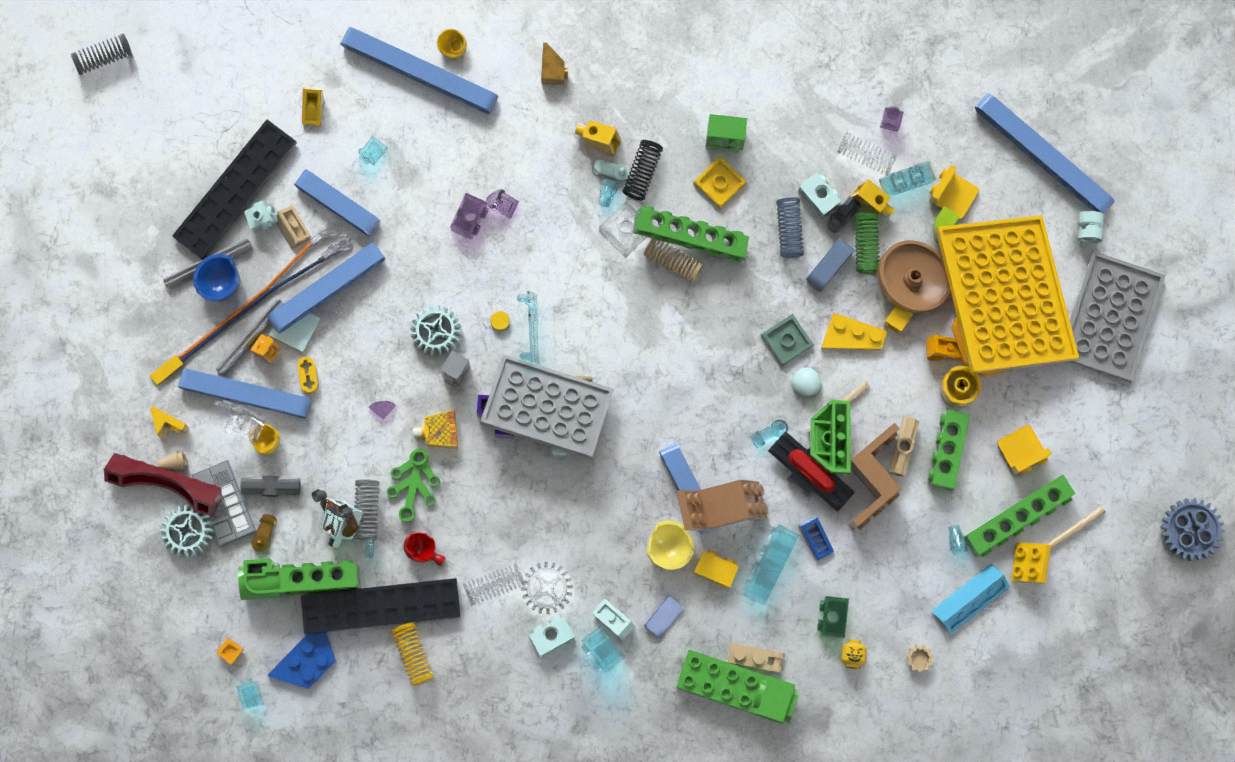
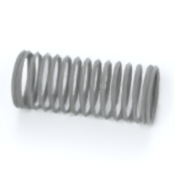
(368, 484)

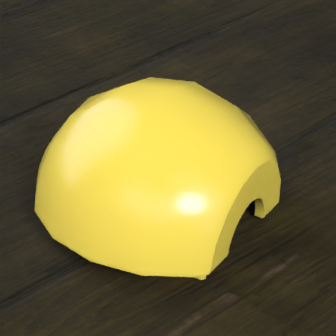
(670, 545)

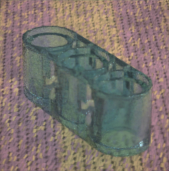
(907, 179)

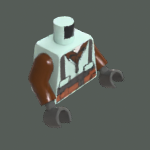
(340, 518)

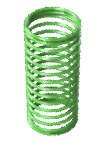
(865, 264)

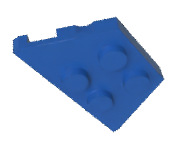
(306, 661)

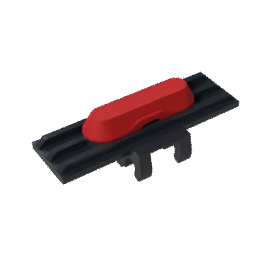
(810, 474)

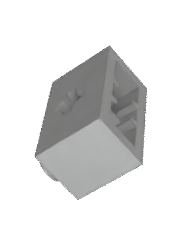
(455, 369)

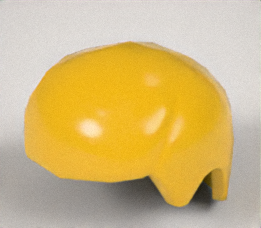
(451, 43)
(268, 440)

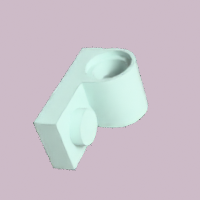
(613, 619)

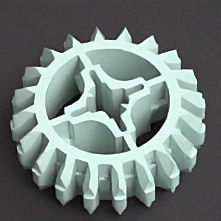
(432, 338)
(185, 539)

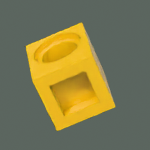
(897, 319)

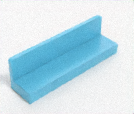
(971, 598)

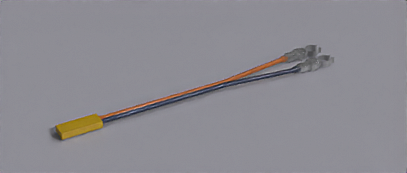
(175, 363)

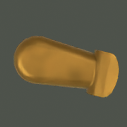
(263, 534)

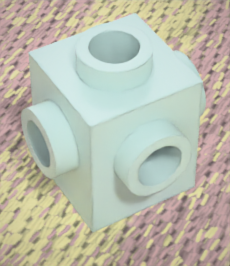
(261, 216)

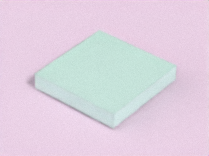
(299, 334)

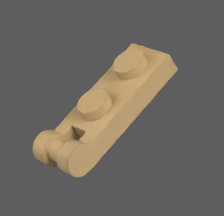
(755, 658)

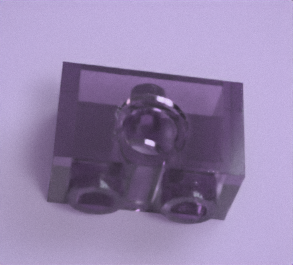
(469, 205)

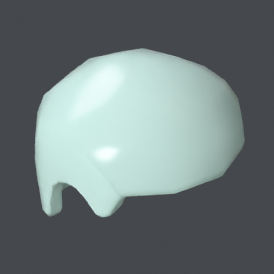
(806, 382)

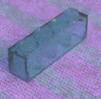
(771, 564)

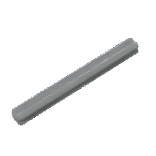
(189, 271)
(247, 340)

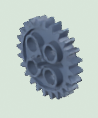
(1210, 527)

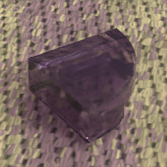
(382, 408)

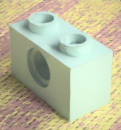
(822, 206)
(544, 645)

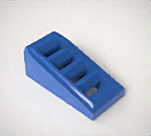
(818, 527)

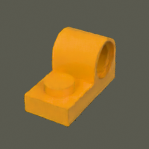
(942, 347)
(265, 348)

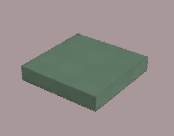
(787, 340)

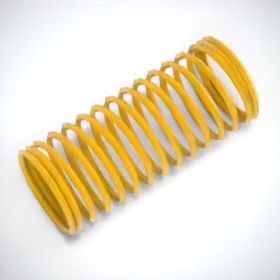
(420, 679)

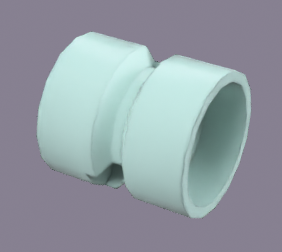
(1090, 227)

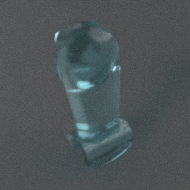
(769, 433)

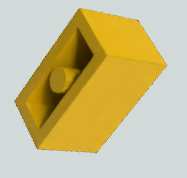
(716, 569)

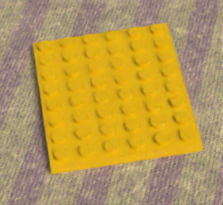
(1007, 294)

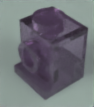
(891, 118)

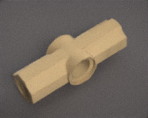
(901, 458)

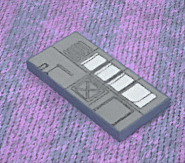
(231, 517)

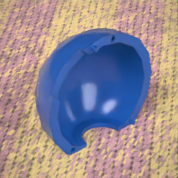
(216, 278)

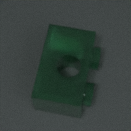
(838, 606)

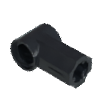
(843, 213)

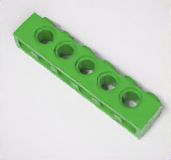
(644, 227)
(1058, 486)

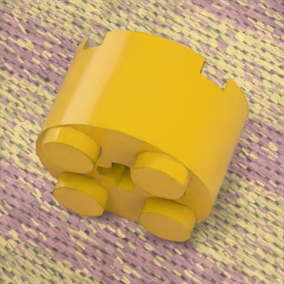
(955, 396)

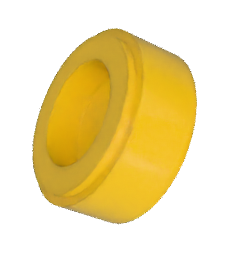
(500, 321)

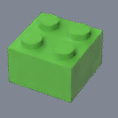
(726, 132)

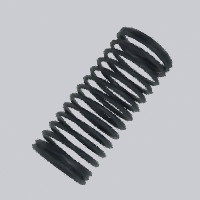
(627, 189)

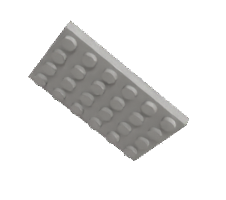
(1114, 315)
(547, 406)

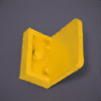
(953, 192)
(1023, 450)

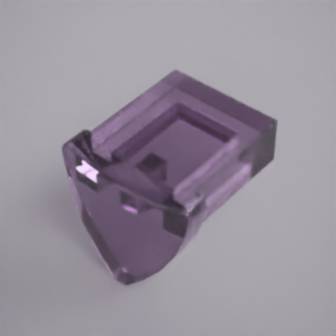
(502, 203)

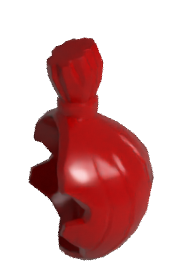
(421, 548)

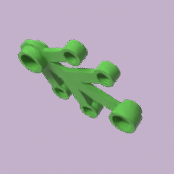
(413, 482)

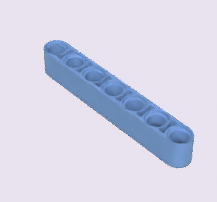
(326, 288)
(244, 393)

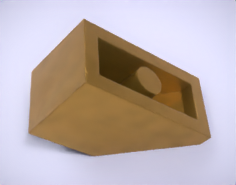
(553, 67)

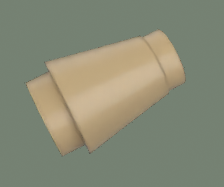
(173, 462)

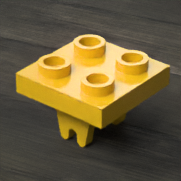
(1031, 563)

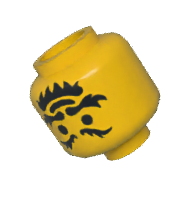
(854, 654)

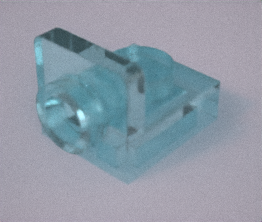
(372, 151)

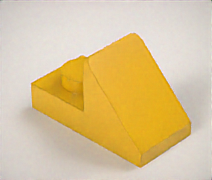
(312, 106)
(162, 420)

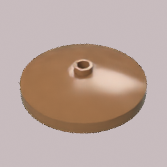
(913, 276)

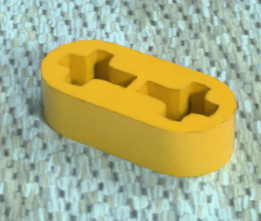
(312, 374)

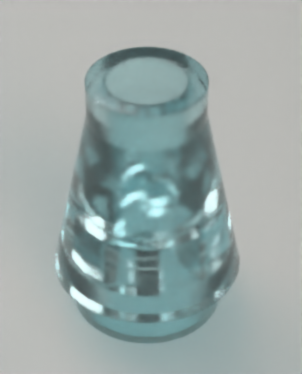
(607, 192)
(957, 541)

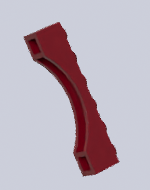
(128, 471)

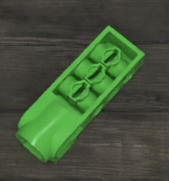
(278, 581)
(738, 687)

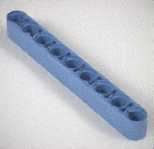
(419, 70)
(1044, 154)

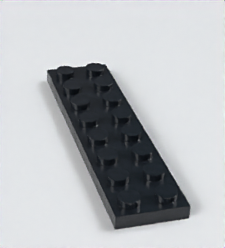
(234, 189)
(380, 606)

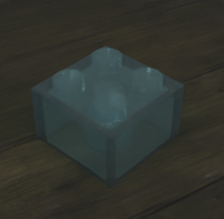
(602, 650)

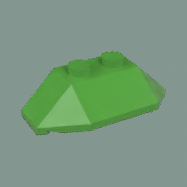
(832, 437)

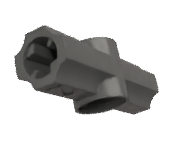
(270, 486)

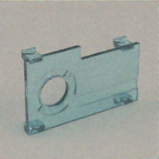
(531, 300)

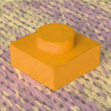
(230, 651)

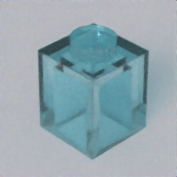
(249, 694)

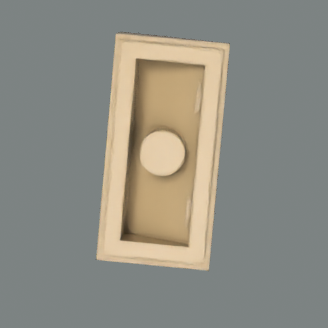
(292, 227)

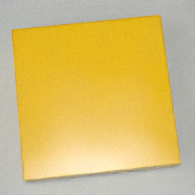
(720, 182)

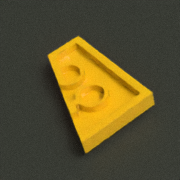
(852, 334)

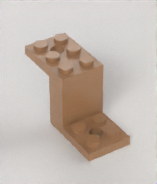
(875, 477)
(722, 505)

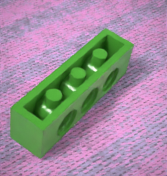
(959, 422)

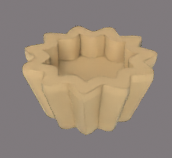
(920, 658)

